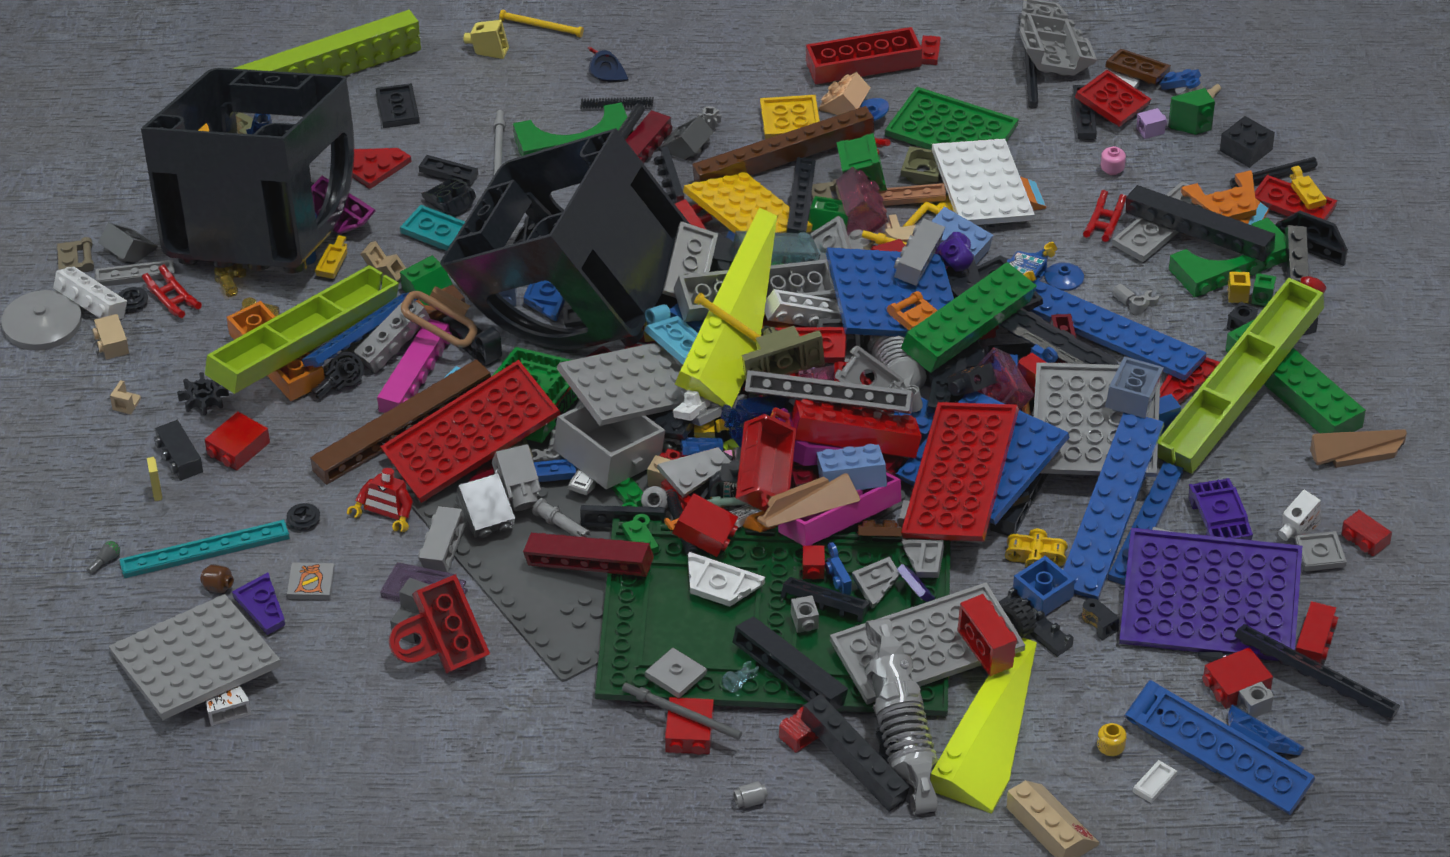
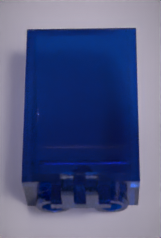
(749, 409)

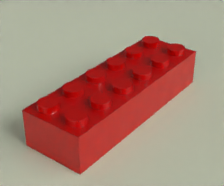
(863, 54)
(855, 427)

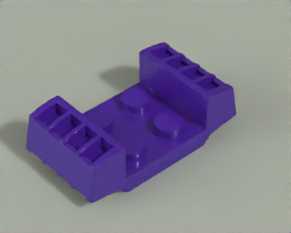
(1220, 509)

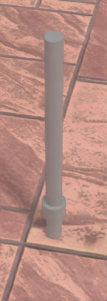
(499, 126)

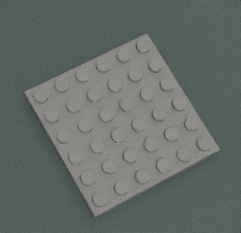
(1075, 401)
(194, 656)

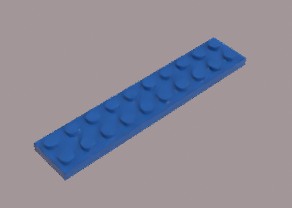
(1120, 333)
(1112, 503)

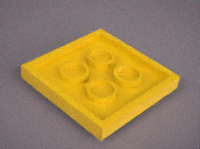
(787, 113)

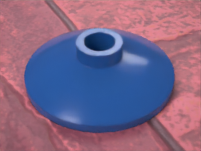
(877, 106)
(1064, 276)

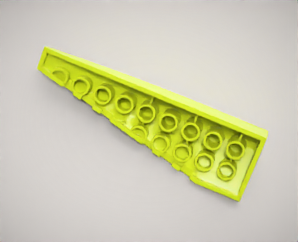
(983, 747)

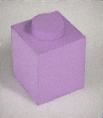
(1151, 123)

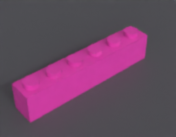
(413, 368)

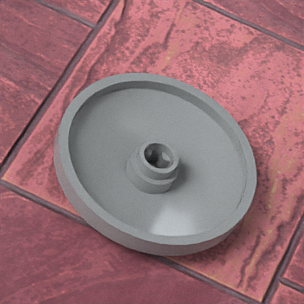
(41, 320)

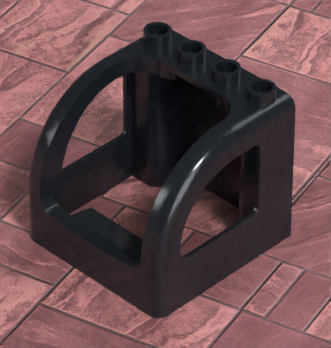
(247, 193)
(599, 252)

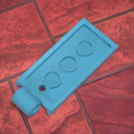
(669, 332)

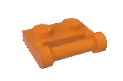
(913, 316)

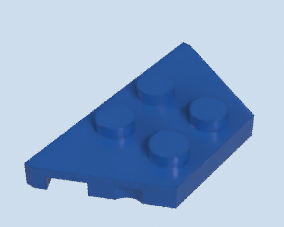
(544, 299)
(1261, 732)

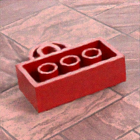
(444, 628)

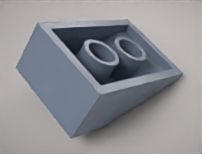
(1133, 387)

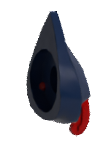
(606, 66)

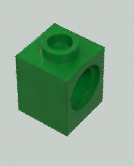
(1263, 289)

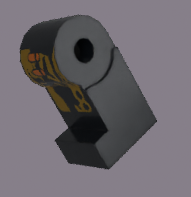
(1100, 617)

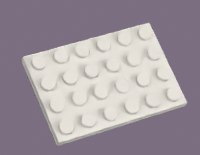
(983, 181)

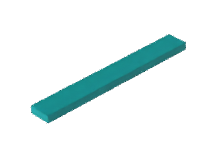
(204, 549)

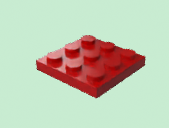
(1113, 98)

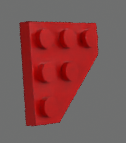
(378, 164)

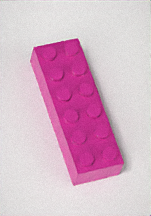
(822, 525)

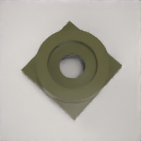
(920, 157)

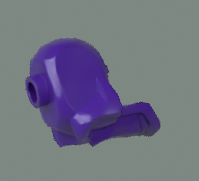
(956, 251)

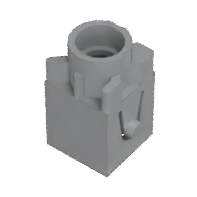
(517, 476)

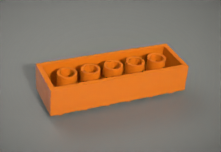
(292, 378)

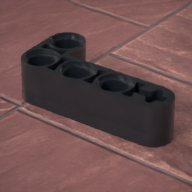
(485, 346)

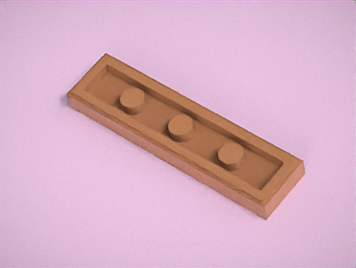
(914, 194)

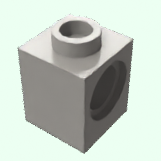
(804, 614)
(1255, 700)

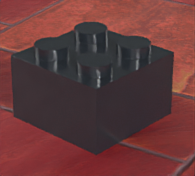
(1247, 141)

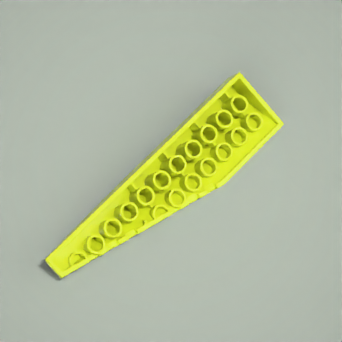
(715, 357)

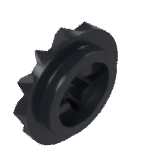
(138, 294)
(298, 511)

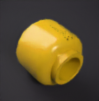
(1111, 739)

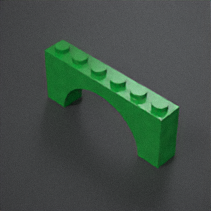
(532, 139)
(1206, 275)

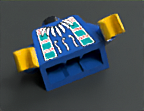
(1033, 264)

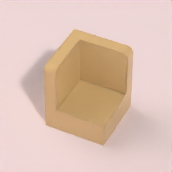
(123, 400)

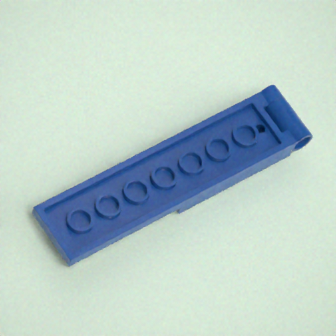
(1219, 747)

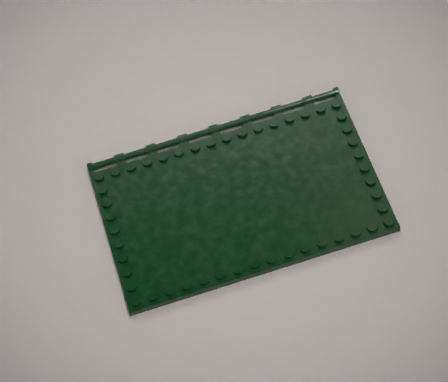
(659, 613)

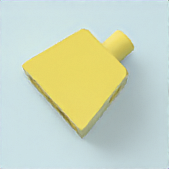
(488, 39)

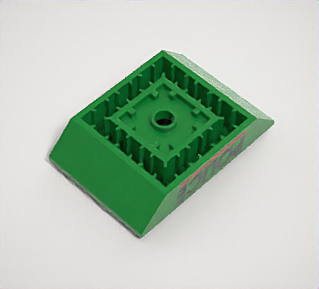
(544, 371)

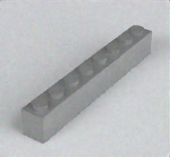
(829, 391)

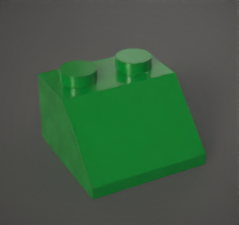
(1192, 112)
(825, 210)
(424, 277)

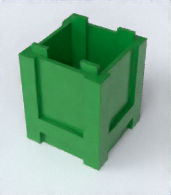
(863, 156)

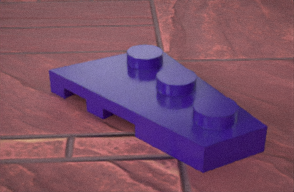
(261, 603)

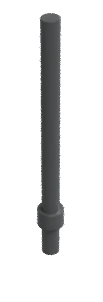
(645, 695)

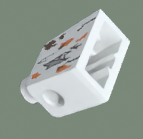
(1301, 516)
(228, 706)

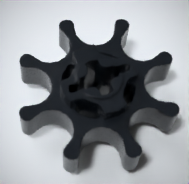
(202, 394)

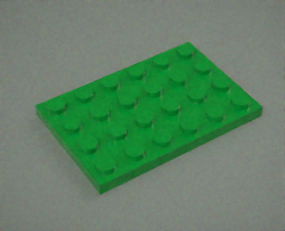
(936, 119)

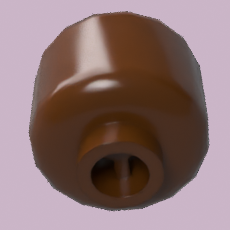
(217, 578)

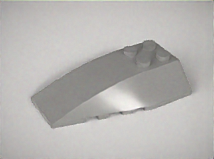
(1053, 39)

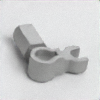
(1136, 303)
(547, 454)

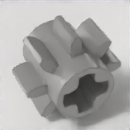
(711, 116)

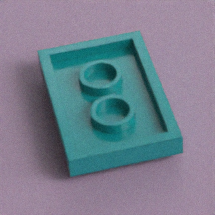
(432, 227)

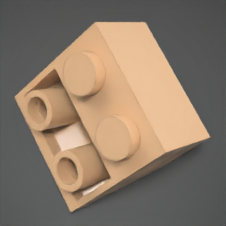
(845, 95)

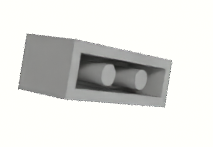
(442, 539)

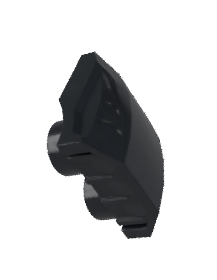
(451, 196)

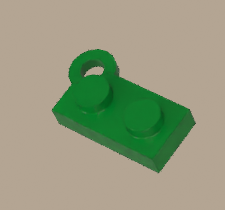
(628, 492)
(638, 532)

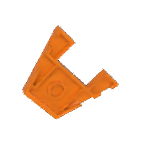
(1233, 203)

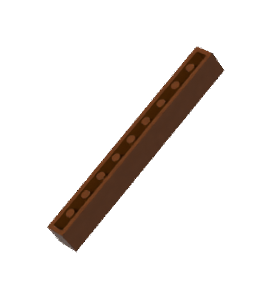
(787, 146)
(366, 441)

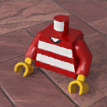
(386, 497)

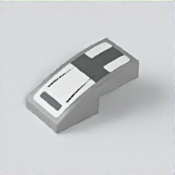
(581, 483)

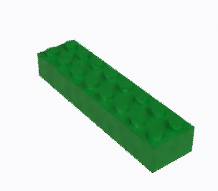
(968, 317)
(1310, 392)

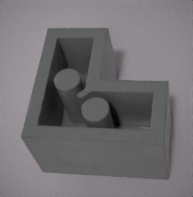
(408, 606)

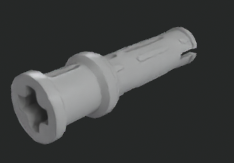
(554, 516)

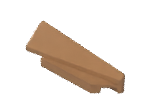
(1356, 447)
(809, 500)

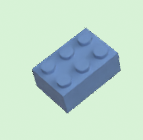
(953, 222)
(862, 464)

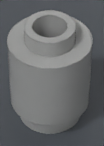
(750, 795)

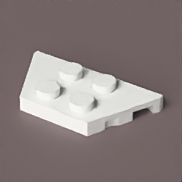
(720, 581)

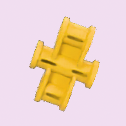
(1027, 547)

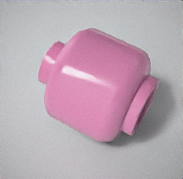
(1113, 160)

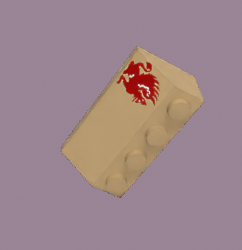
(1049, 820)

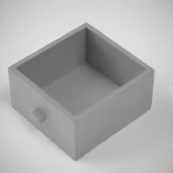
(610, 450)

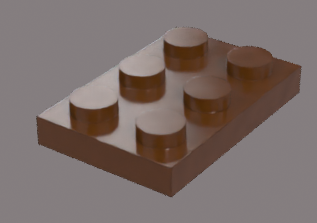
(1137, 66)
(870, 528)

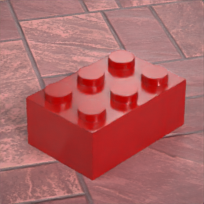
(987, 634)

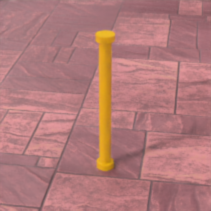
(541, 23)
(700, 299)

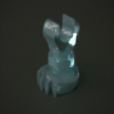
(735, 681)

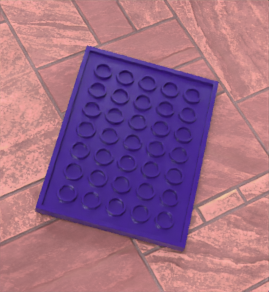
(1202, 588)

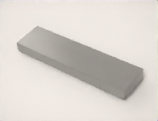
(131, 273)

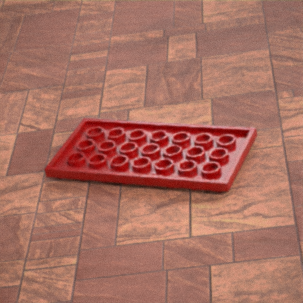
(470, 431)
(960, 471)

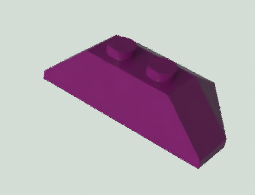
(355, 212)

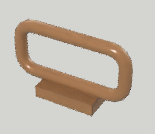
(446, 304)

